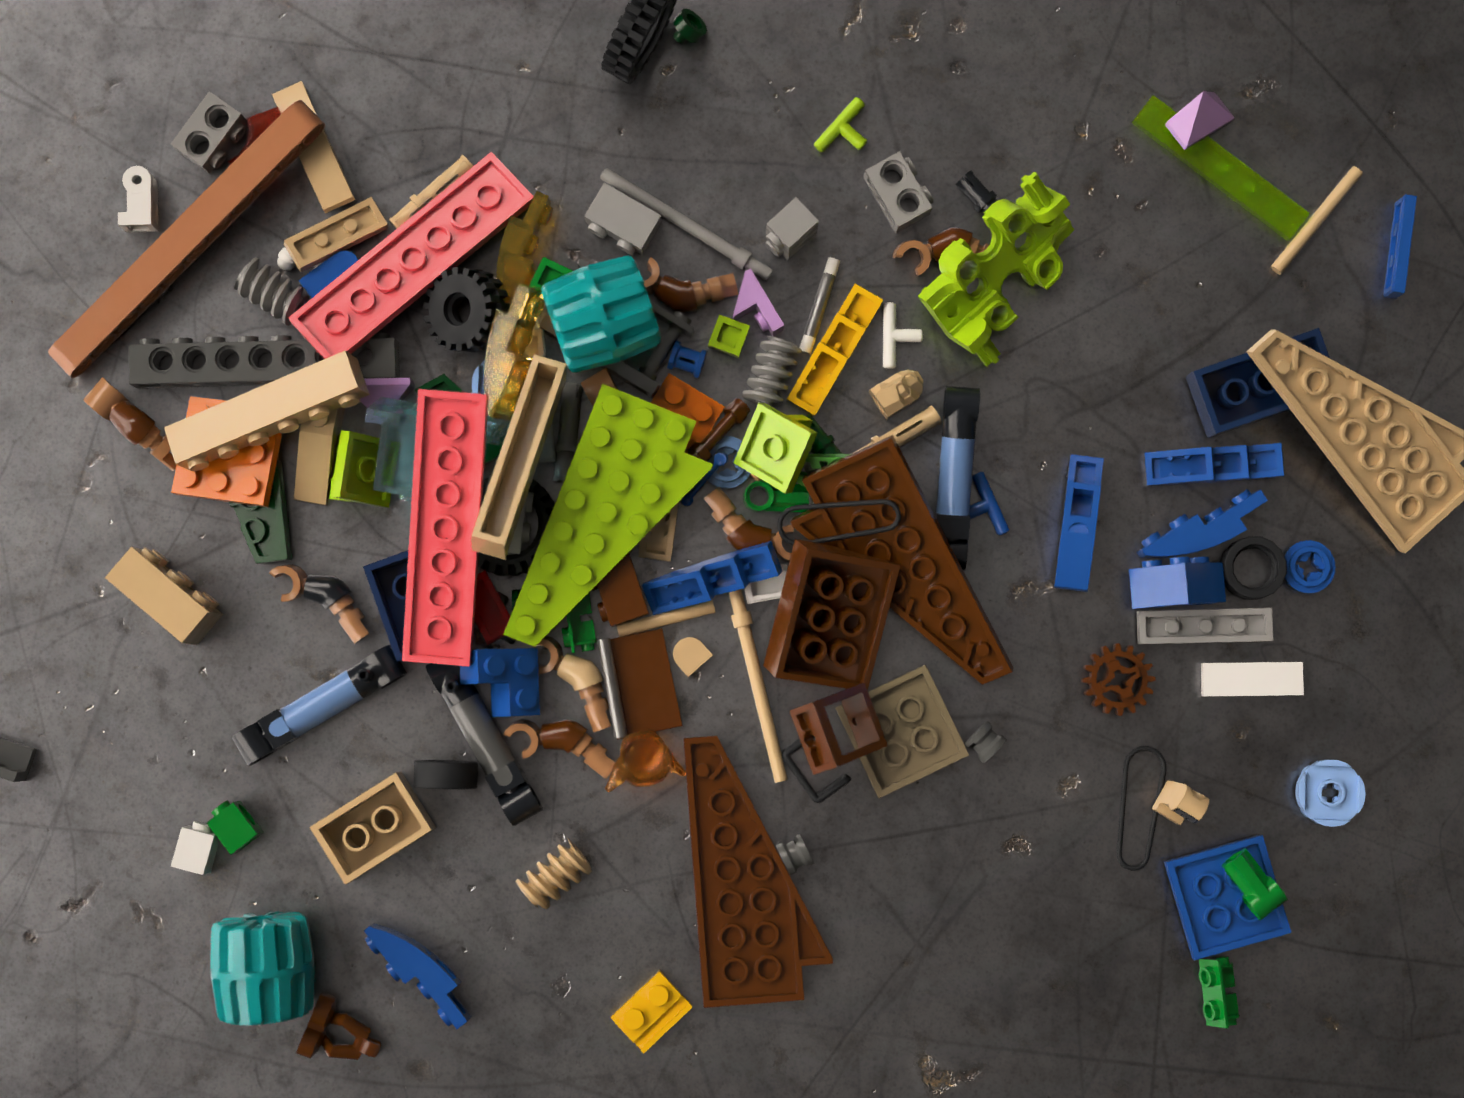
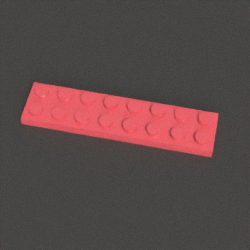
(412, 258)
(443, 516)

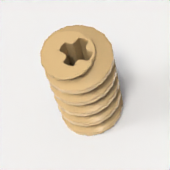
(555, 875)

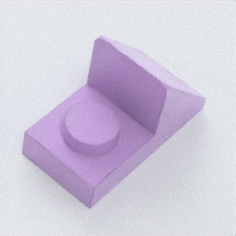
(753, 297)

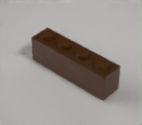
(621, 594)

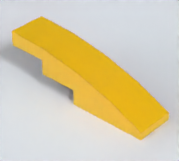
(835, 349)

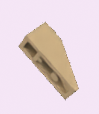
(317, 457)

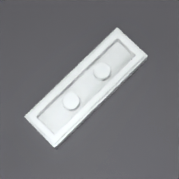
(1252, 679)

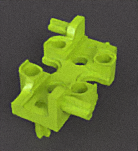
(971, 316)

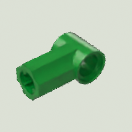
(777, 500)
(1259, 892)

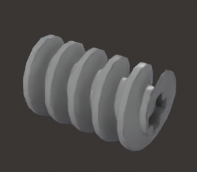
(269, 291)
(771, 371)

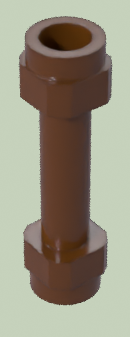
(735, 414)

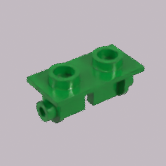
(579, 632)
(1218, 1007)

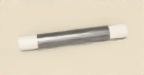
(819, 305)

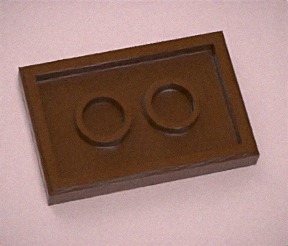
(645, 682)

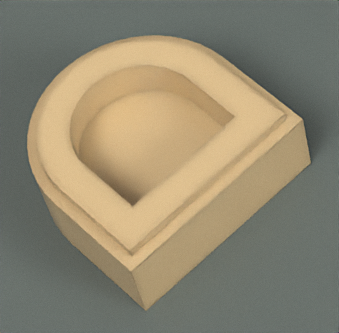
(690, 654)

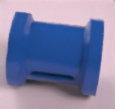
(680, 351)

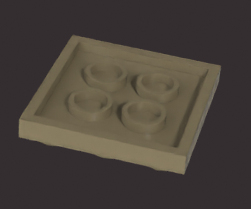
(915, 728)

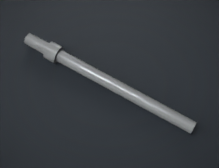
(740, 256)

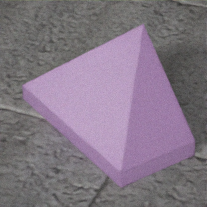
(1199, 119)
(387, 387)

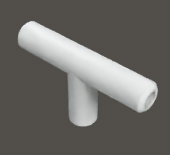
(892, 335)

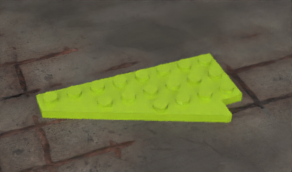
(615, 491)

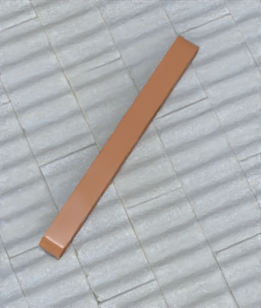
(186, 238)

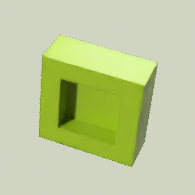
(729, 336)

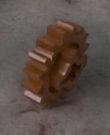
(1124, 693)

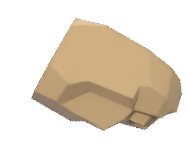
(897, 392)

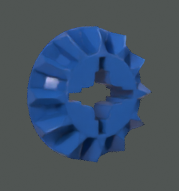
(1321, 559)

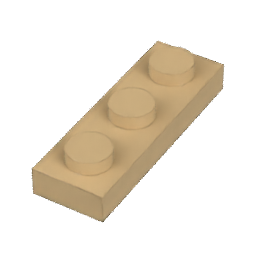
(335, 234)

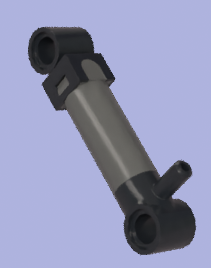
(487, 743)

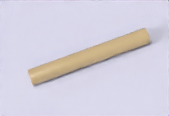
(666, 618)

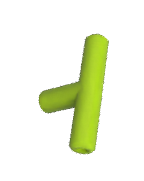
(841, 126)

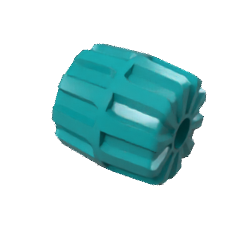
(601, 314)
(262, 968)

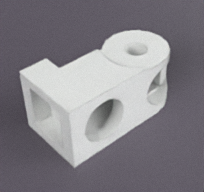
(141, 201)

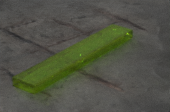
(1225, 172)

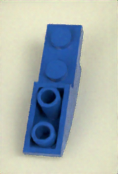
(1079, 523)
(1192, 535)
(410, 959)

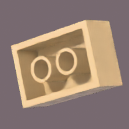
(165, 594)
(373, 827)

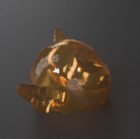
(643, 761)

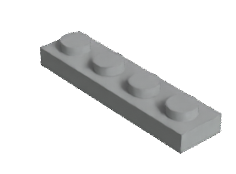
(1205, 626)

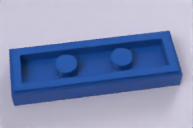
(1400, 246)

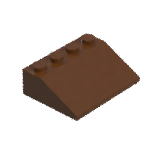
(830, 616)

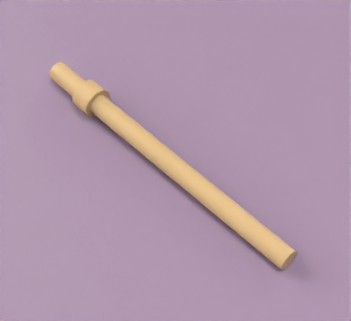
(742, 621)

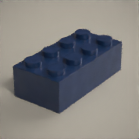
(1237, 391)

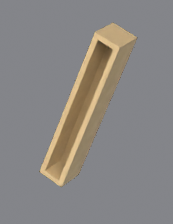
(267, 411)
(519, 457)

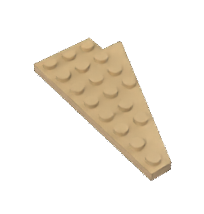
(1382, 445)

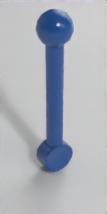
(719, 459)

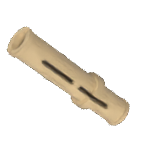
(443, 181)
(911, 428)

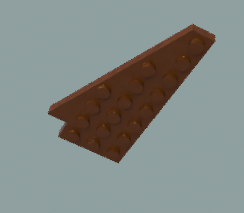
(930, 582)
(747, 907)

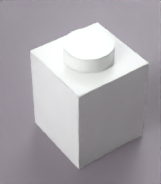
(196, 849)

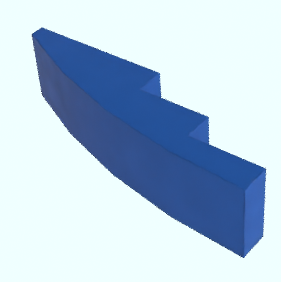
(1214, 464)
(711, 578)

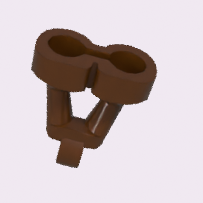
(316, 1036)

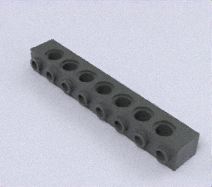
(146, 357)

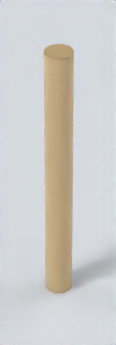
(1316, 220)

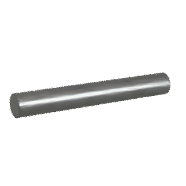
(612, 688)

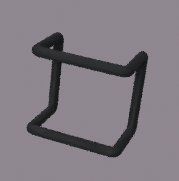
(824, 793)

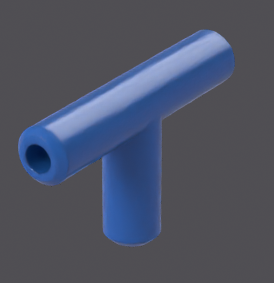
(987, 504)

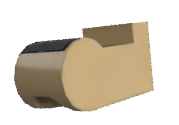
(1180, 802)

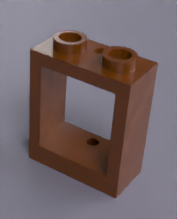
(825, 751)

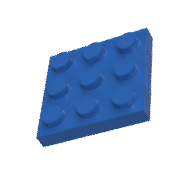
(1212, 905)

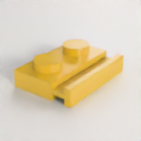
(651, 1011)

